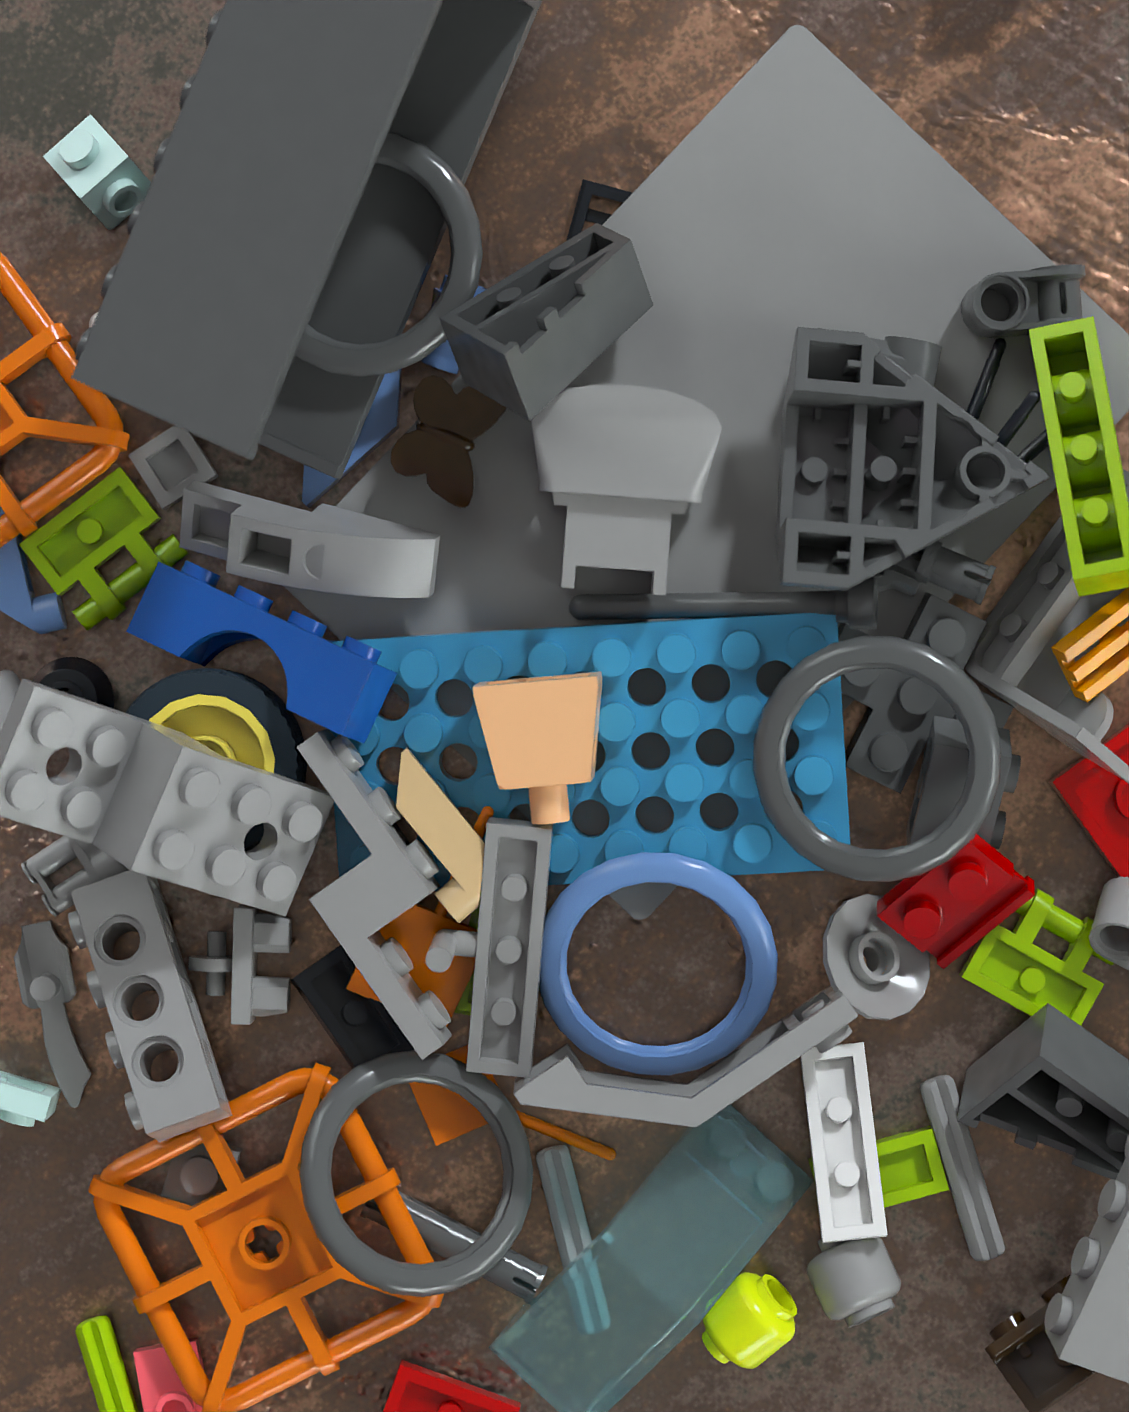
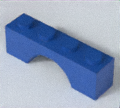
(325, 681)

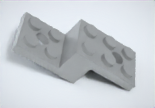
(157, 799)

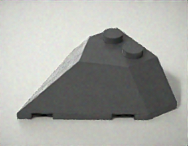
(876, 464)

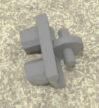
(250, 993)

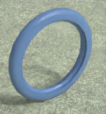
(658, 868)

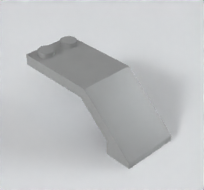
(566, 1085)

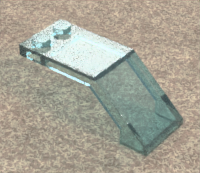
(654, 1266)

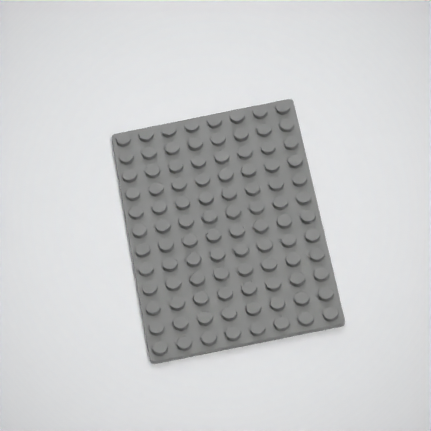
(767, 218)

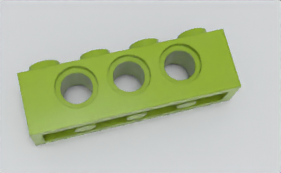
(1084, 453)

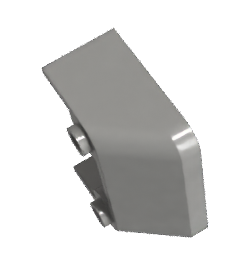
(1017, 656)

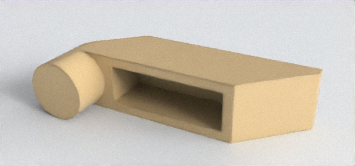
(445, 833)

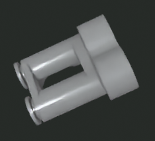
(41, 865)

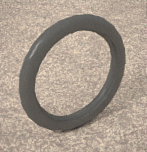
(459, 287)
(951, 684)
(317, 1185)

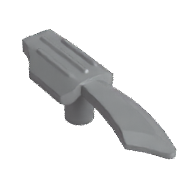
(49, 983)

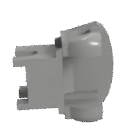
(622, 469)

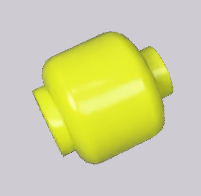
(750, 1321)

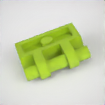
(90, 534)
(1029, 976)

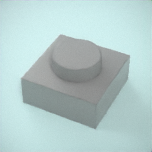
(172, 464)
(194, 1176)

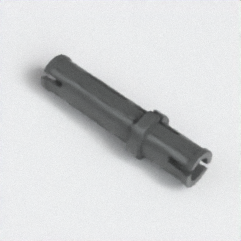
(450, 1237)

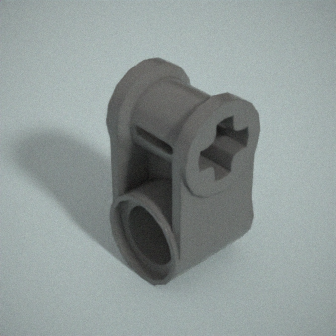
(1034, 299)

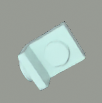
(26, 1100)

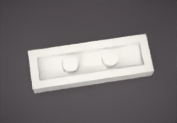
(843, 1143)

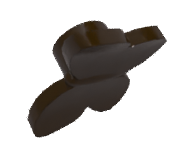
(445, 437)

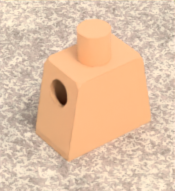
(542, 736)

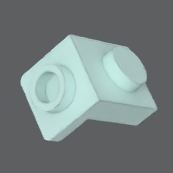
(99, 172)

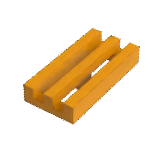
(1103, 662)

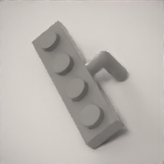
(504, 948)

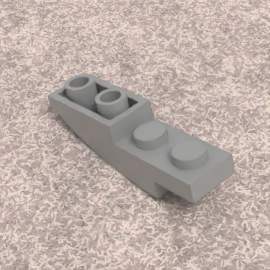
(306, 549)

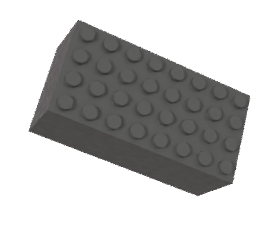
(285, 221)

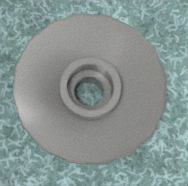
(894, 969)

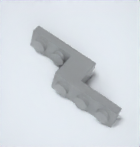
(377, 891)

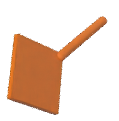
(451, 1116)

